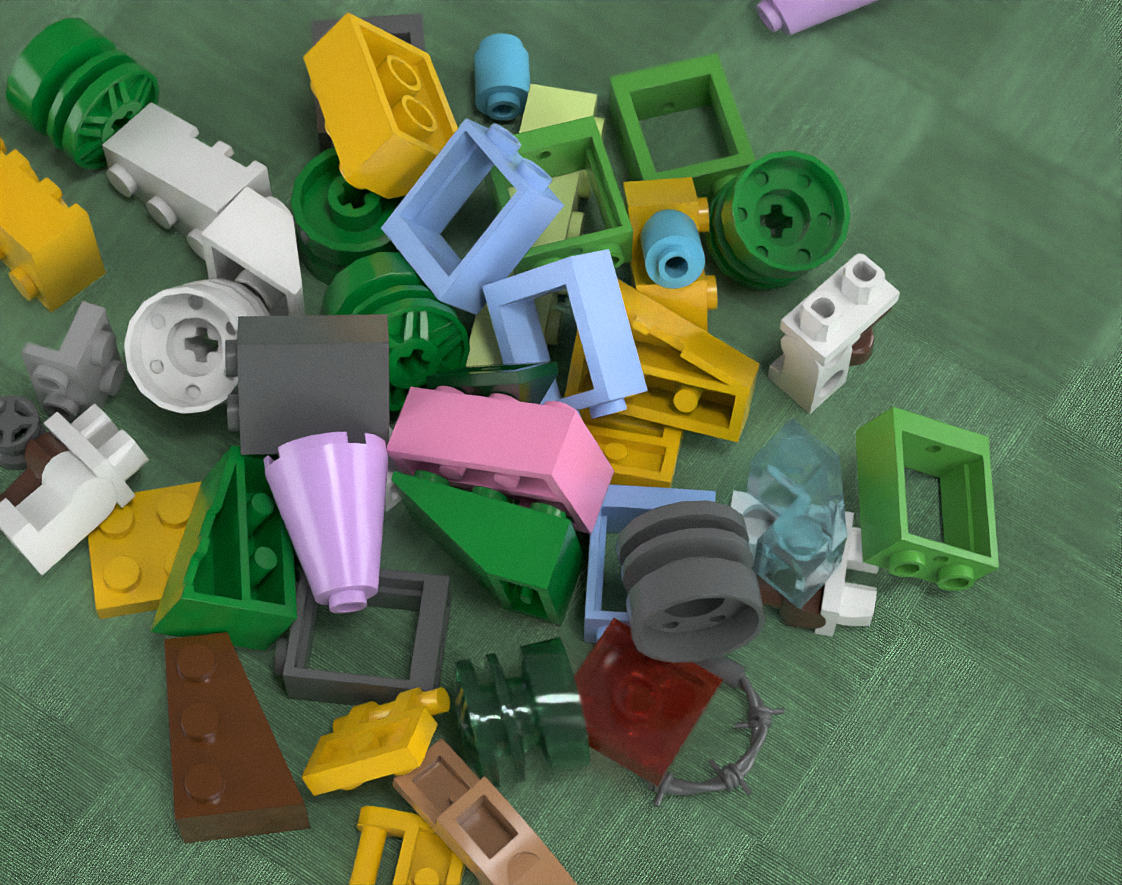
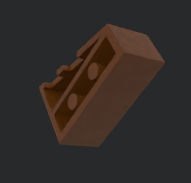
(222, 749)

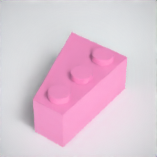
(504, 446)

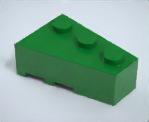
(232, 560)

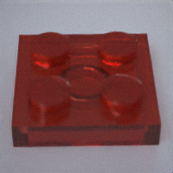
(640, 706)

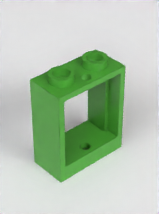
(672, 90)
(565, 150)
(964, 469)

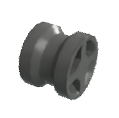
(17, 414)

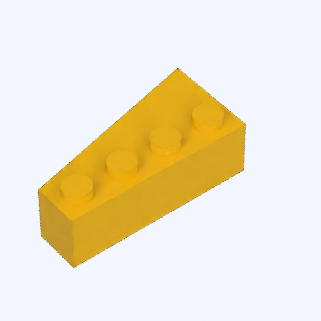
(43, 239)

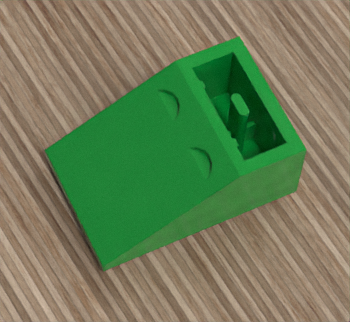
(513, 552)

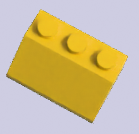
(379, 105)

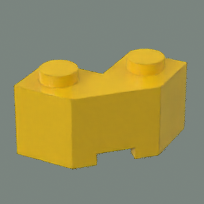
(641, 202)

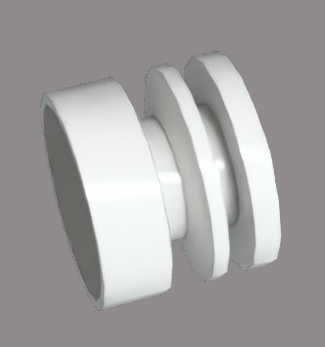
(168, 347)

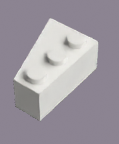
(176, 173)

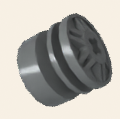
(690, 581)

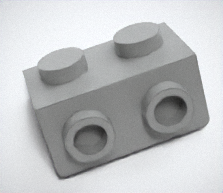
(83, 368)

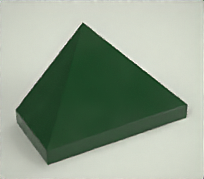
(522, 381)

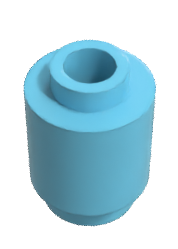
(501, 76)
(672, 249)

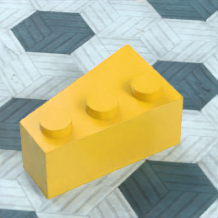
(688, 373)

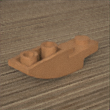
(478, 822)

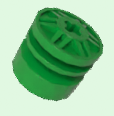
(78, 89)
(798, 200)
(421, 329)

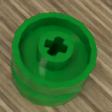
(336, 219)

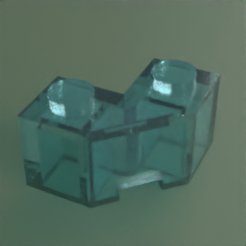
(803, 487)

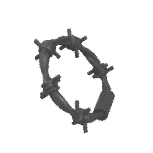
(758, 721)

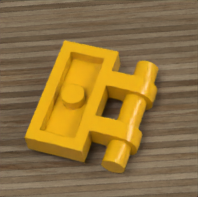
(375, 741)

